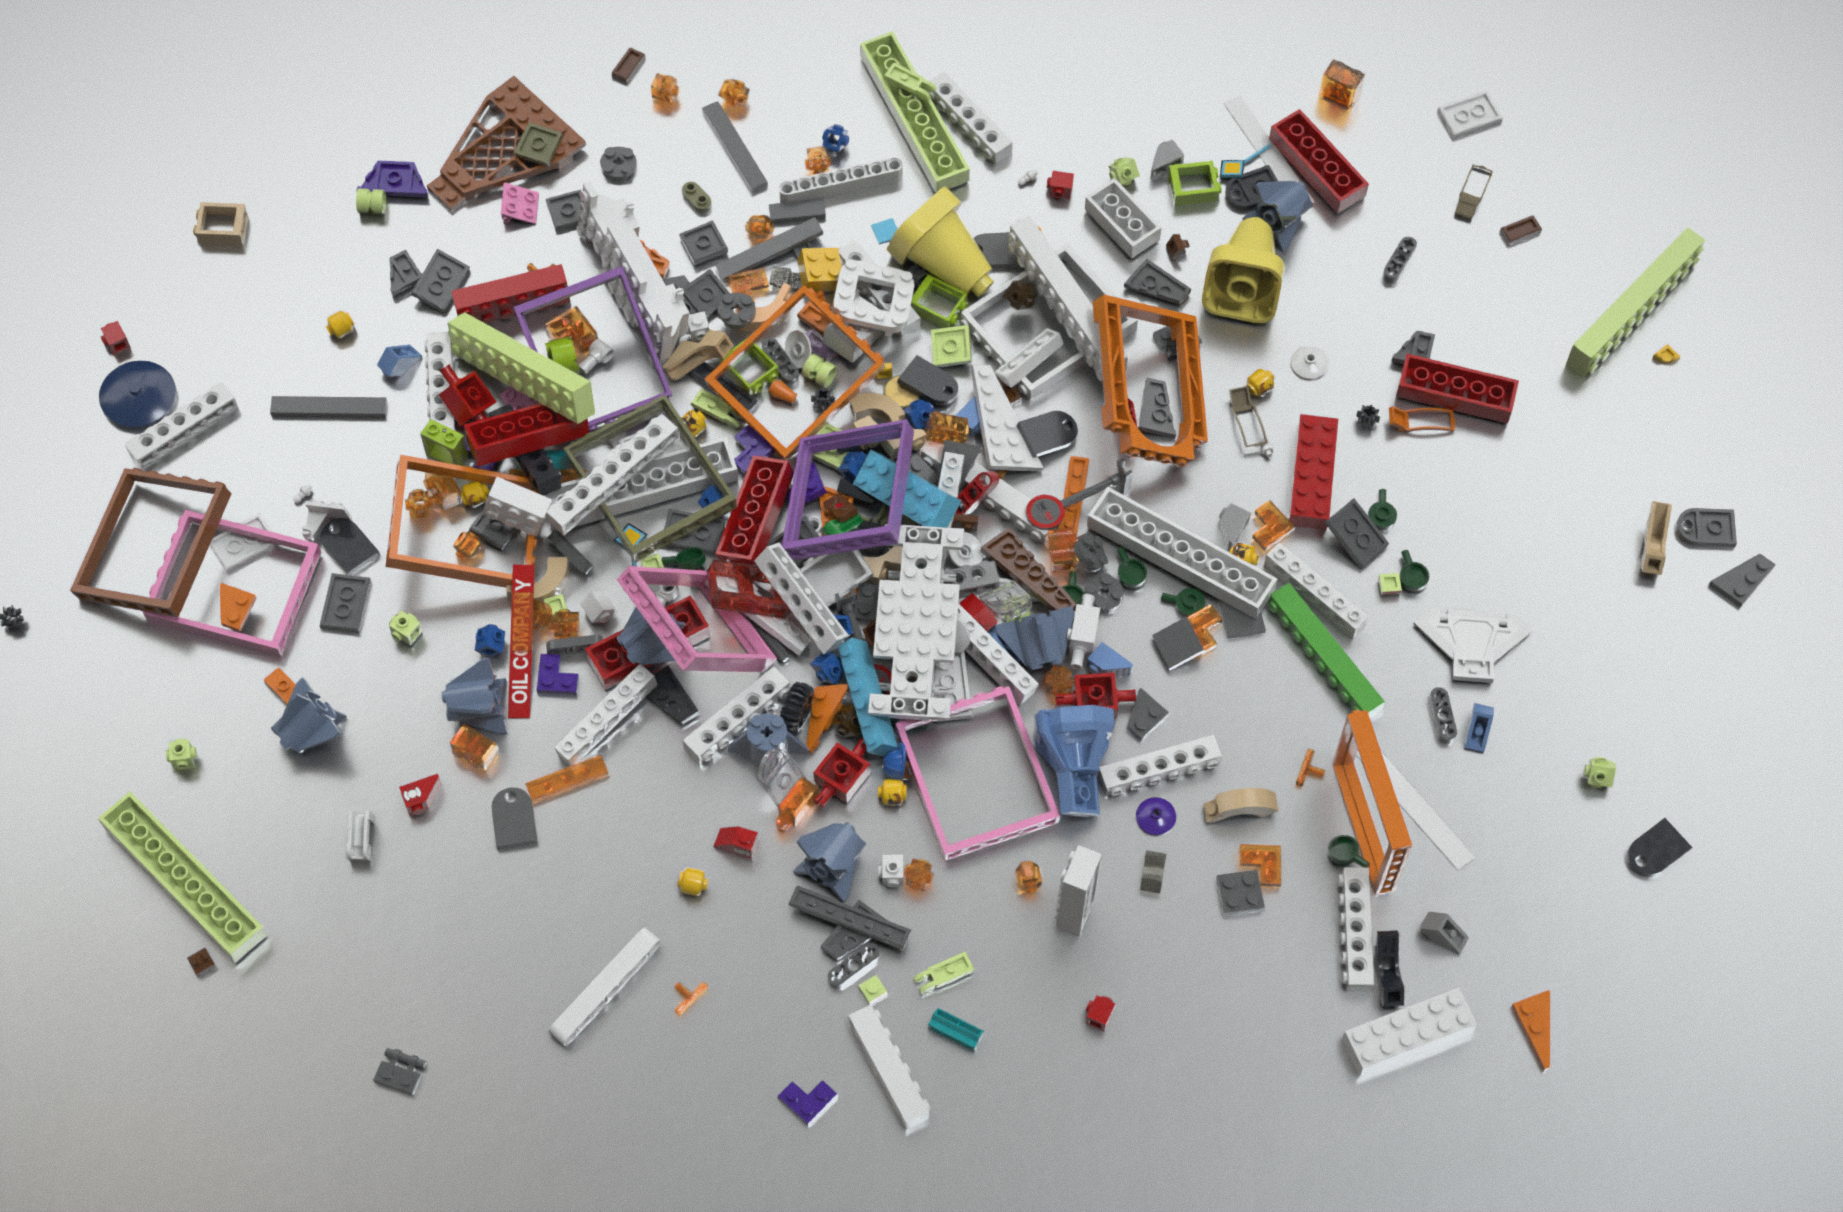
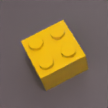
(819, 268)

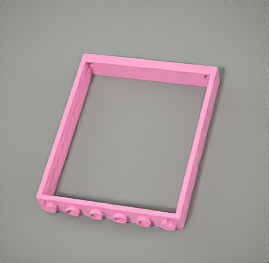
(291, 609)
(759, 656)
(997, 835)

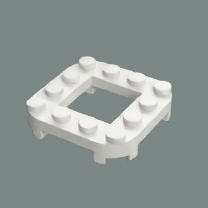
(891, 321)

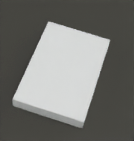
(1470, 114)
(237, 549)

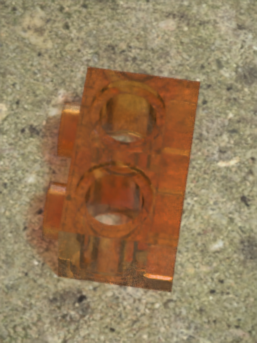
(946, 427)

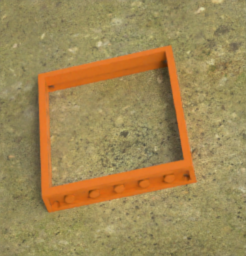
(825, 417)
(439, 568)
(1360, 736)

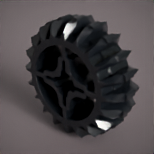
(797, 707)

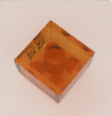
(1342, 84)

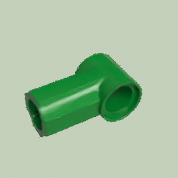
(836, 527)

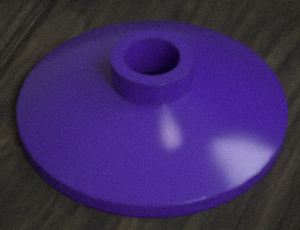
(1156, 824)

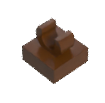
(1176, 246)
(201, 962)

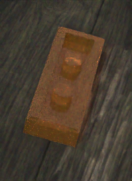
(523, 622)

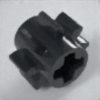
(822, 399)
(1368, 416)
(12, 612)

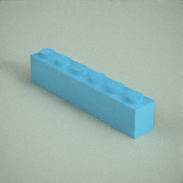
(863, 682)

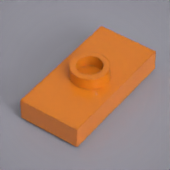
(280, 684)

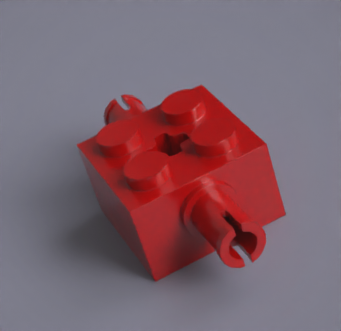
(466, 396)
(1097, 691)
(831, 776)

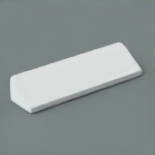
(1029, 357)

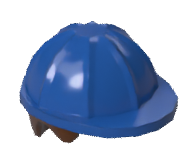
(895, 765)

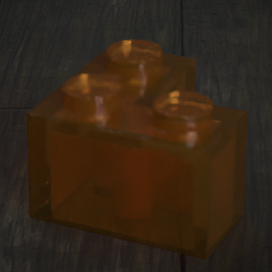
(572, 324)

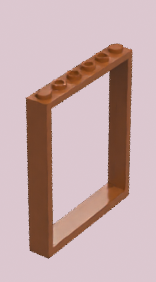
(192, 563)

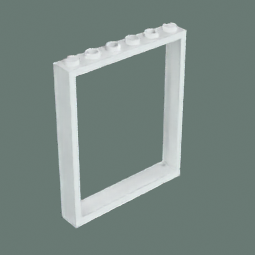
(1030, 389)

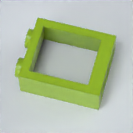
(1194, 196)
(933, 284)
(757, 385)
(444, 446)

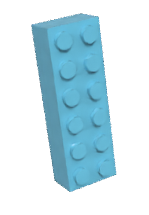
(922, 500)

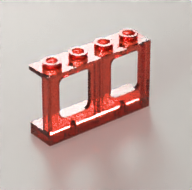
(745, 600)

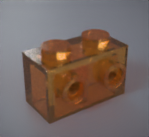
(444, 490)
(474, 747)

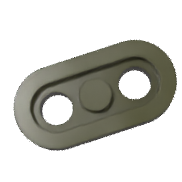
(694, 196)

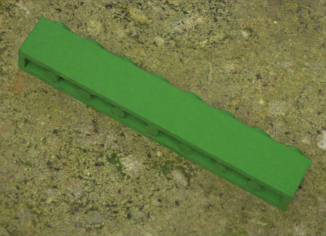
(1325, 651)

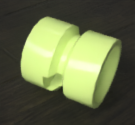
(370, 201)
(819, 370)

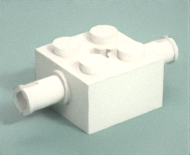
(1083, 631)

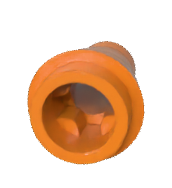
(782, 391)

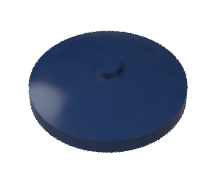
(137, 395)

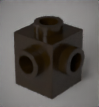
(1020, 295)
(846, 721)

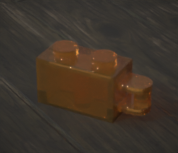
(796, 804)

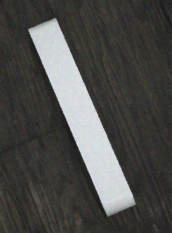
(841, 180)
(604, 986)

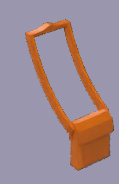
(1400, 419)

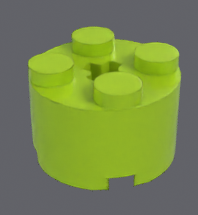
(563, 353)

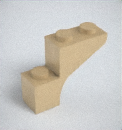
(691, 354)
(891, 446)
(1655, 538)
(881, 565)

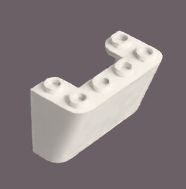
(836, 574)

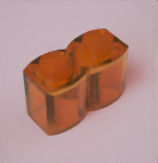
(1062, 549)

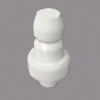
(1030, 176)
(1267, 449)
(304, 491)

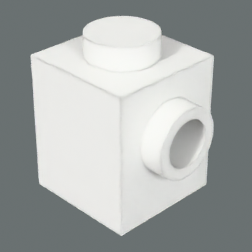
(697, 326)
(598, 607)
(891, 870)

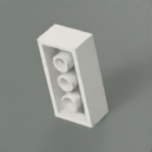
(1123, 218)

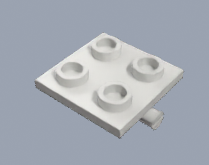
(318, 512)

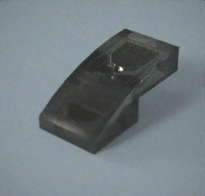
(785, 275)
(1153, 872)

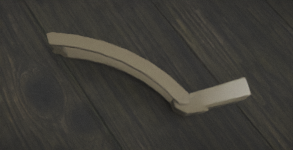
(1467, 202)
(1240, 402)

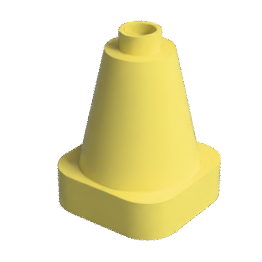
(942, 245)
(1245, 274)

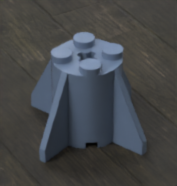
(1282, 208)
(1038, 637)
(642, 641)
(476, 698)
(307, 720)
(764, 734)
(831, 856)

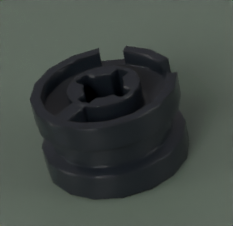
(918, 276)

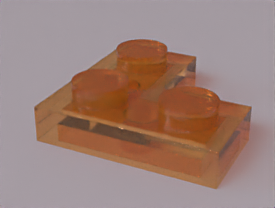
(748, 281)
(1275, 527)
(1204, 621)
(1263, 856)

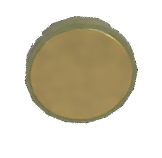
(899, 393)

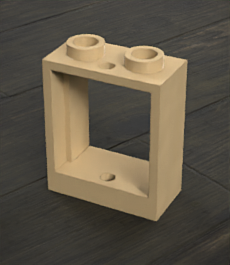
(233, 237)

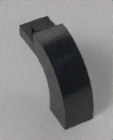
(1387, 969)

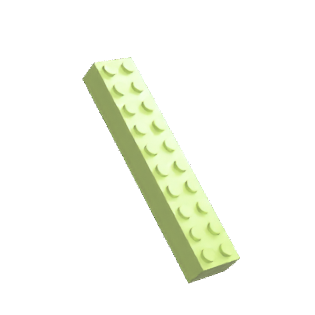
(915, 116)
(1636, 302)
(521, 368)
(182, 877)

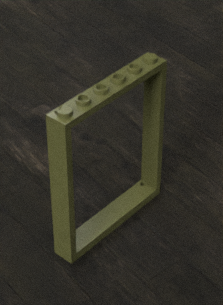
(685, 525)

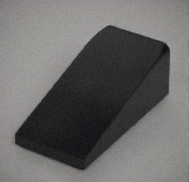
(847, 487)

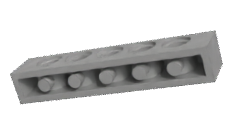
(965, 573)

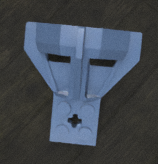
(1074, 745)

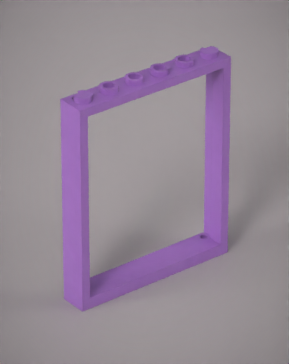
(582, 287)
(856, 539)

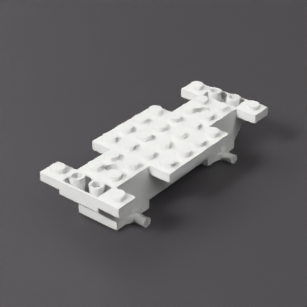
(615, 238)
(917, 625)

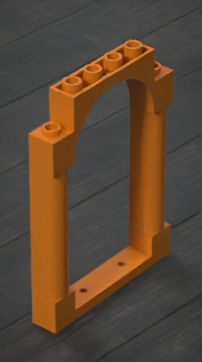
(1116, 413)

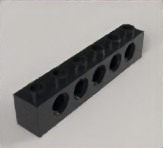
(536, 465)

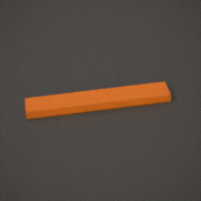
(1074, 483)

